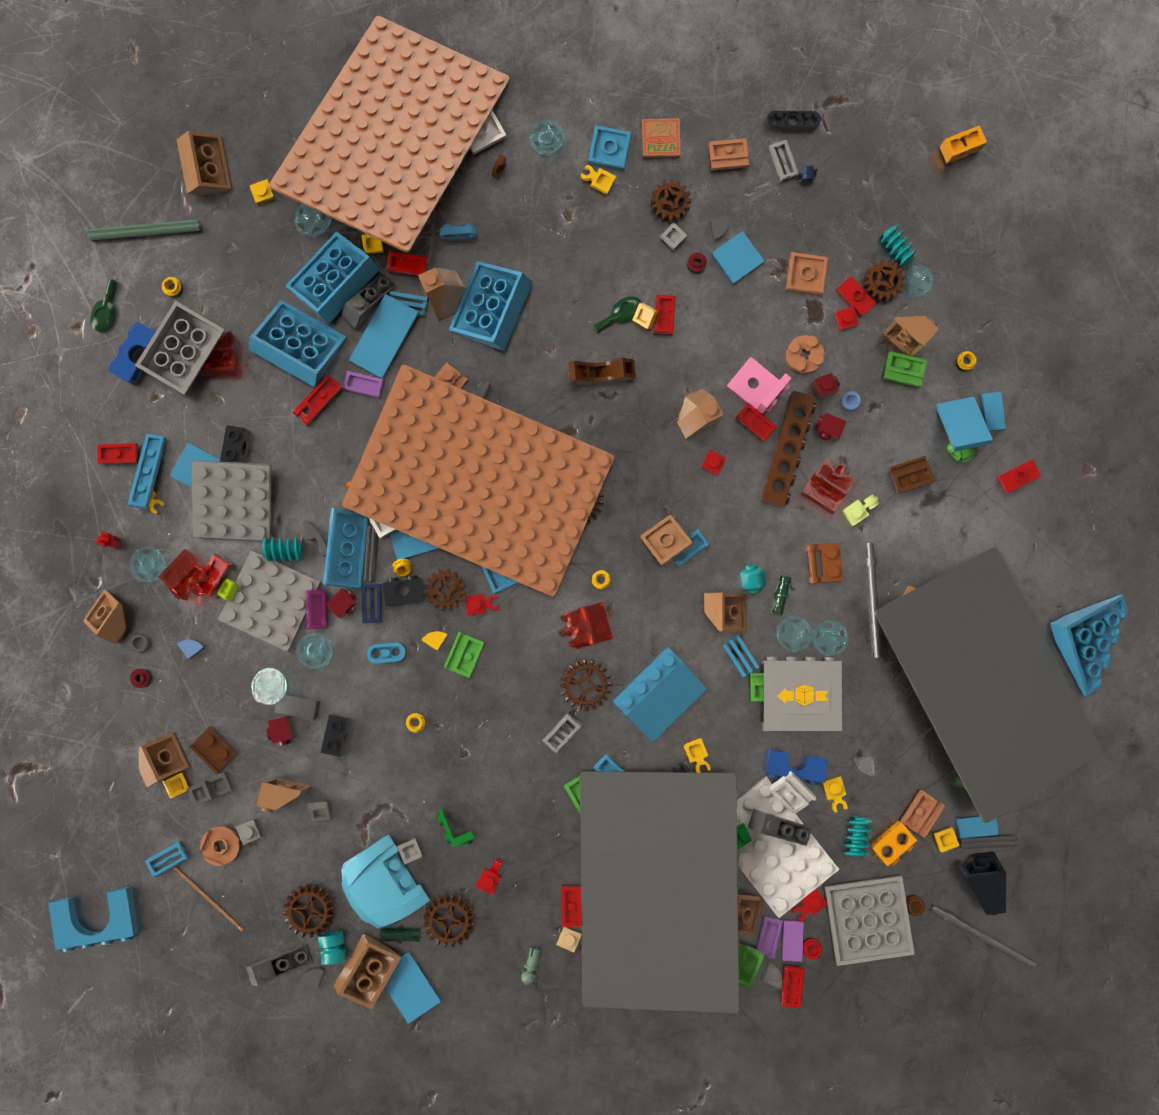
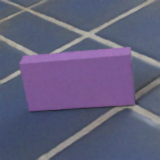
(363, 384)
(769, 936)
(792, 940)

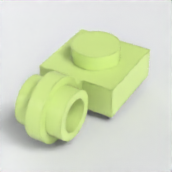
(856, 511)

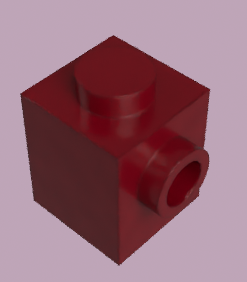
(825, 386)
(830, 427)
(342, 603)
(280, 730)

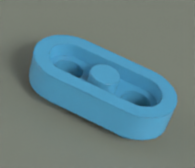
(465, 231)
(386, 651)

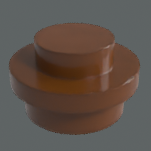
(915, 905)

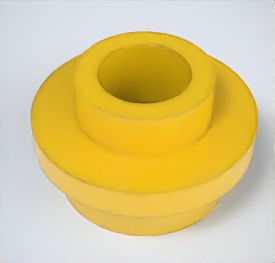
(169, 281)
(970, 356)
(402, 567)
(604, 574)
(411, 727)

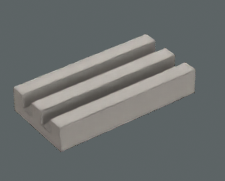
(795, 173)

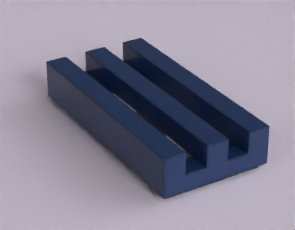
(379, 603)

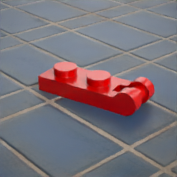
(317, 399)

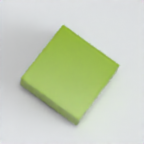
(228, 589)

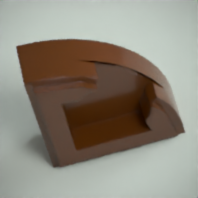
(499, 166)

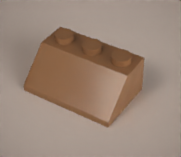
(203, 163)
(911, 333)
(279, 793)
(367, 972)

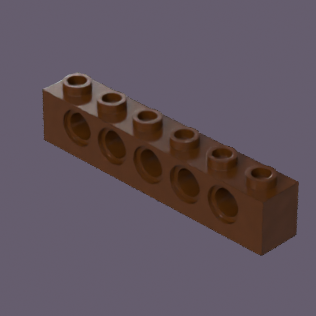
(797, 401)

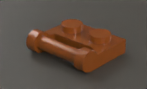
(830, 562)

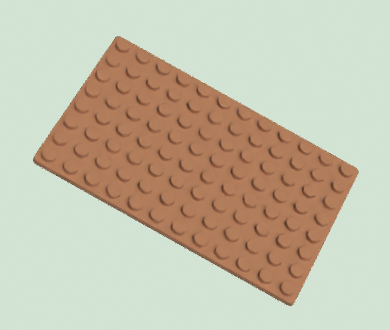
(390, 133)
(478, 480)

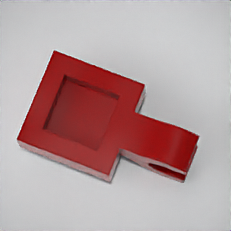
(108, 540)
(489, 878)

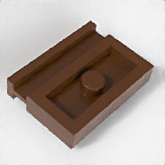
(911, 474)
(213, 750)

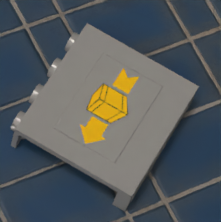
(802, 694)

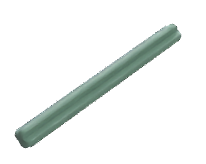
(144, 229)

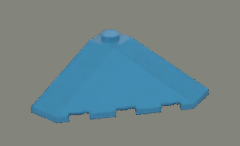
(1087, 638)

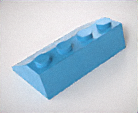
(332, 277)
(491, 305)
(296, 343)
(659, 694)

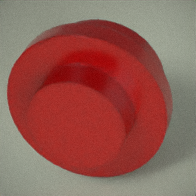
(812, 949)

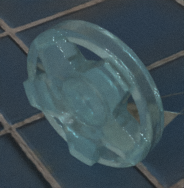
(547, 137)
(310, 219)
(916, 279)
(147, 564)
(794, 634)
(830, 638)
(314, 650)
(268, 686)

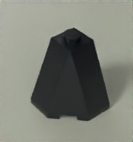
(987, 881)

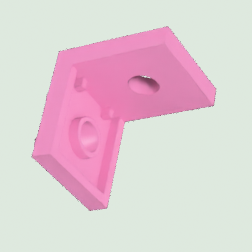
(768, 387)

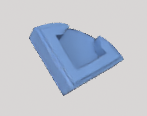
(190, 647)

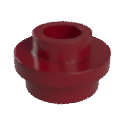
(697, 267)
(145, 678)

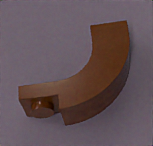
(602, 372)

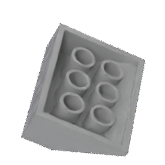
(180, 347)

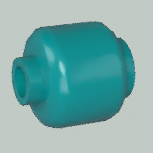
(753, 578)

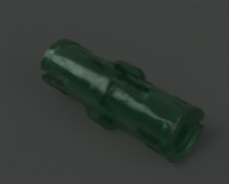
(781, 595)
(400, 935)

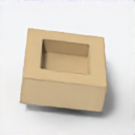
(569, 939)

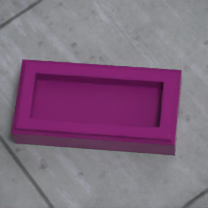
(316, 609)

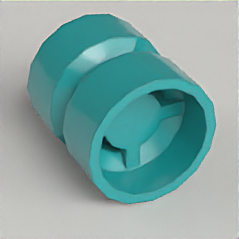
(332, 947)

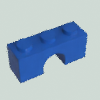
(124, 365)
(813, 769)

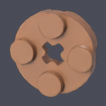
(809, 344)
(210, 850)

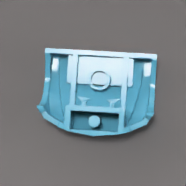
(381, 886)

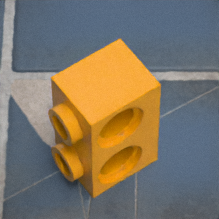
(963, 144)
(889, 838)

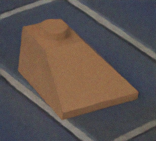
(727, 611)
(106, 618)
(161, 759)
(748, 913)

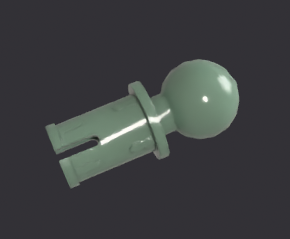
(529, 977)

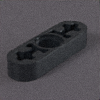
(807, 126)

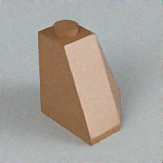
(443, 290)
(698, 413)

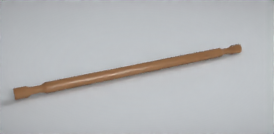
(208, 899)

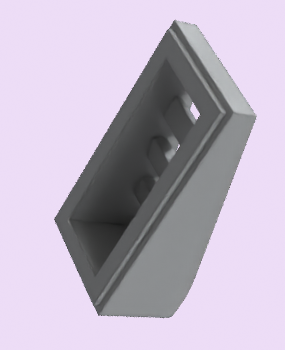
(574, 720)

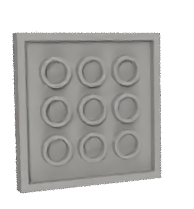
(231, 500)
(269, 601)
(869, 920)

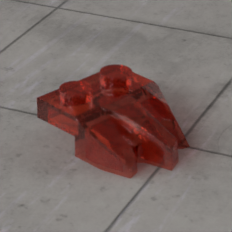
(223, 358)
(828, 486)
(184, 576)
(586, 626)

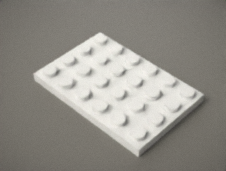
(776, 867)

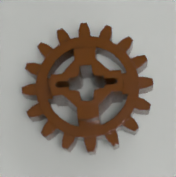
(663, 203)
(888, 287)
(436, 591)

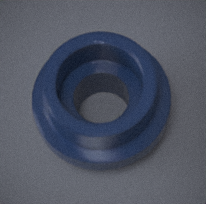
(808, 172)

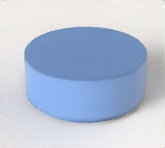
(851, 401)

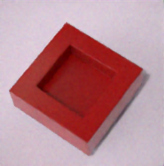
(846, 318)
(713, 462)

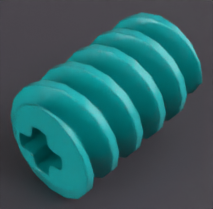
(899, 246)
(283, 550)
(859, 836)

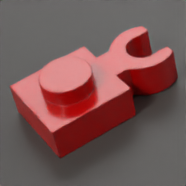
(477, 604)
(811, 903)

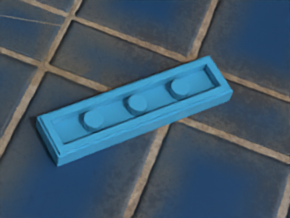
(147, 471)

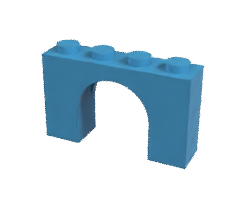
(70, 933)

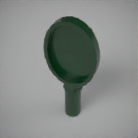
(104, 311)
(622, 312)

